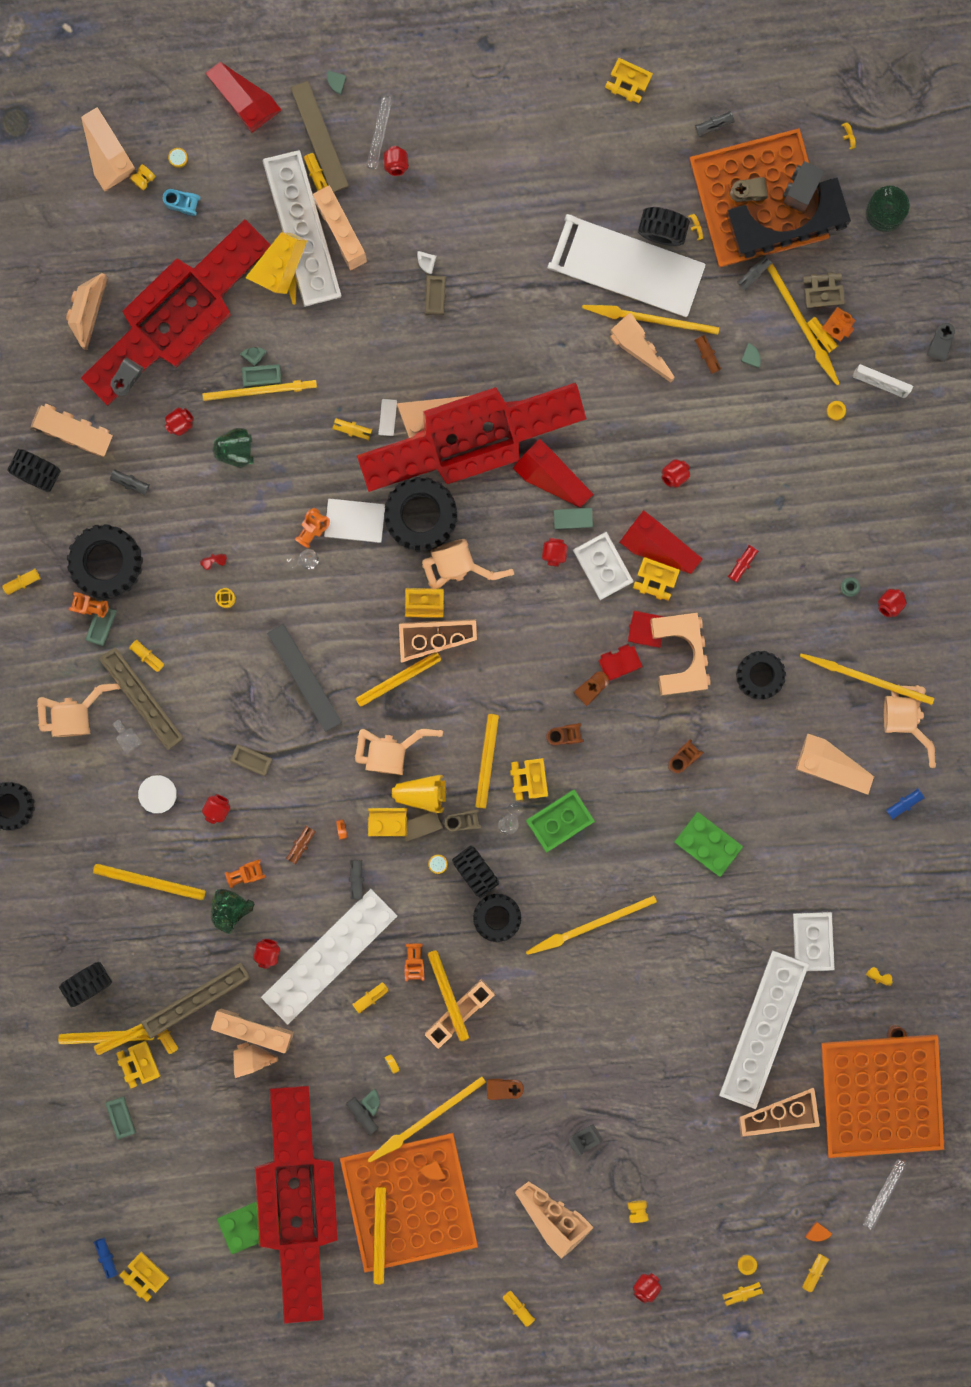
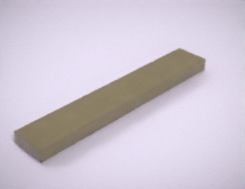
(319, 136)
(141, 698)
(195, 1000)

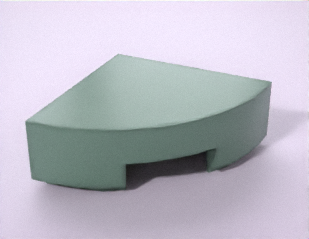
(336, 81)
(253, 355)
(751, 356)
(371, 1102)

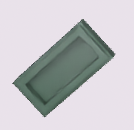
(261, 375)
(573, 518)
(101, 627)
(120, 1117)

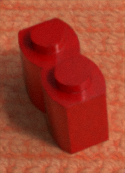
(620, 663)

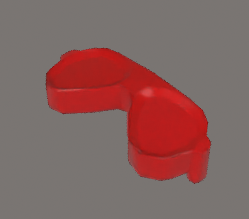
(219, 559)

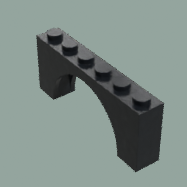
(753, 237)

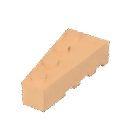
(413, 413)
(71, 431)
(434, 636)
(786, 1115)

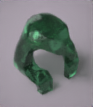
(234, 448)
(228, 909)

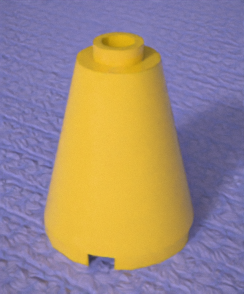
(422, 793)

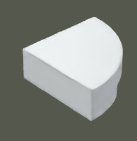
(426, 262)

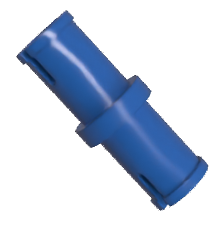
(905, 803)
(105, 1258)

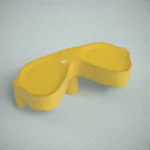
(850, 135)
(697, 226)
(874, 974)

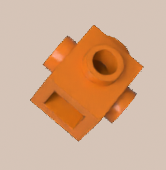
(839, 324)

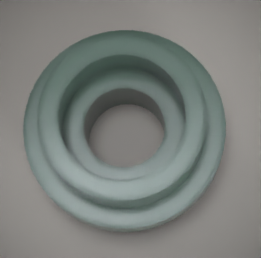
(854, 582)

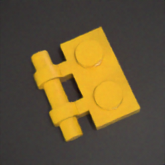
(631, 75)
(658, 573)
(535, 778)
(143, 1062)
(147, 1272)

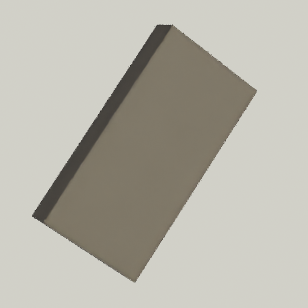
(435, 295)
(251, 760)
(422, 825)

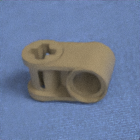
(752, 189)
(464, 821)

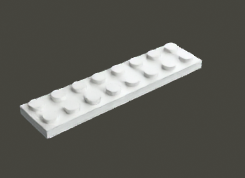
(300, 216)
(329, 956)
(764, 1029)

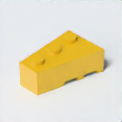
(278, 263)

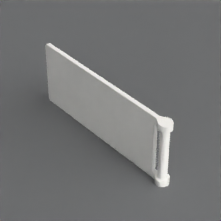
(628, 266)

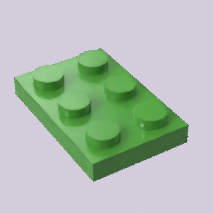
(560, 821)
(708, 844)
(241, 1228)

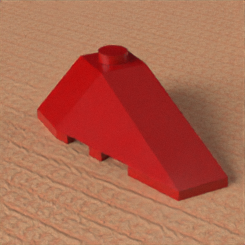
(245, 98)
(547, 471)
(656, 542)

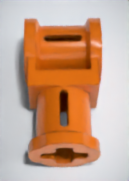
(312, 527)
(86, 605)
(247, 874)
(414, 964)

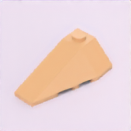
(107, 156)
(631, 339)
(830, 764)
(251, 1059)
(557, 1224)

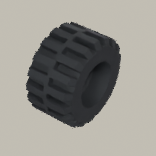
(663, 226)
(34, 470)
(749, 687)
(26, 806)
(475, 871)
(485, 930)
(85, 984)

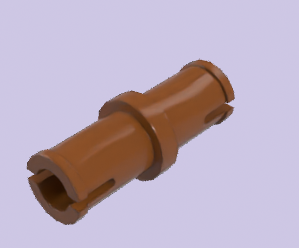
(708, 354)
(300, 845)

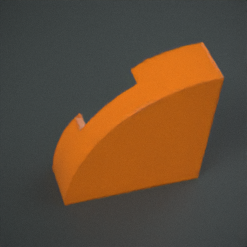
(341, 829)
(433, 1171)
(818, 1233)

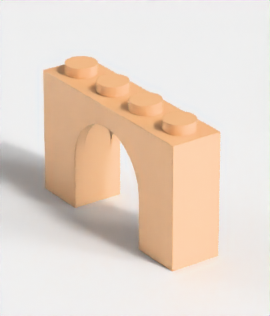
(340, 227)
(687, 628)
(467, 1005)
(235, 1026)

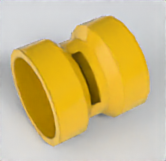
(142, 181)
(227, 600)
(638, 1211)

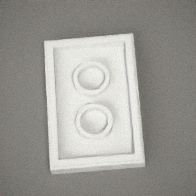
(882, 381)
(355, 520)
(603, 566)
(814, 940)

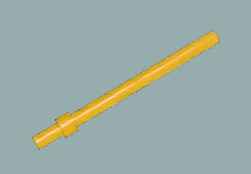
(297, 386)

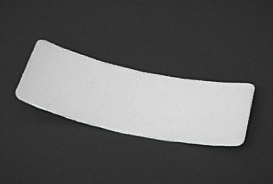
(387, 417)

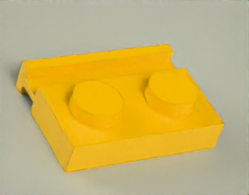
(424, 602)
(387, 822)

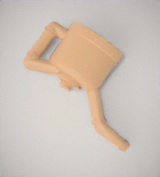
(453, 562)
(903, 715)
(68, 716)
(385, 753)

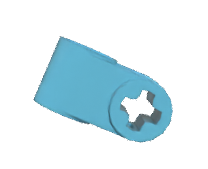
(183, 201)

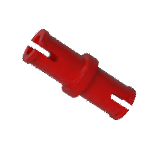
(743, 563)

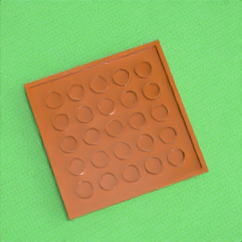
(766, 157)
(882, 1096)
(421, 1214)

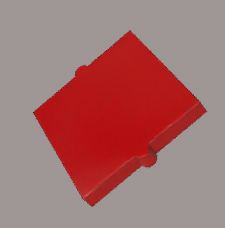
(641, 631)

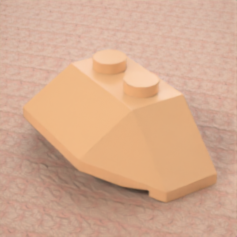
(85, 308)

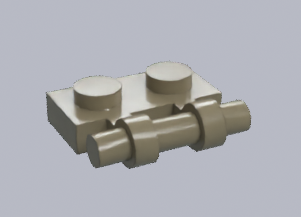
(823, 296)

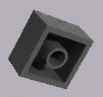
(802, 189)

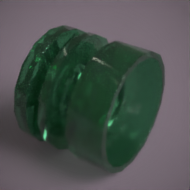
(883, 218)

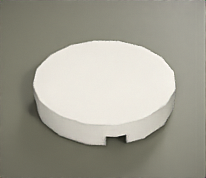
(157, 794)

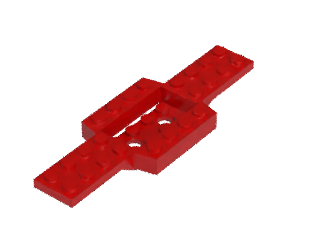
(187, 324)
(466, 419)
(297, 1245)

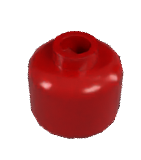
(395, 161)
(179, 421)
(675, 473)
(554, 552)
(892, 602)
(216, 809)
(266, 953)
(647, 1288)

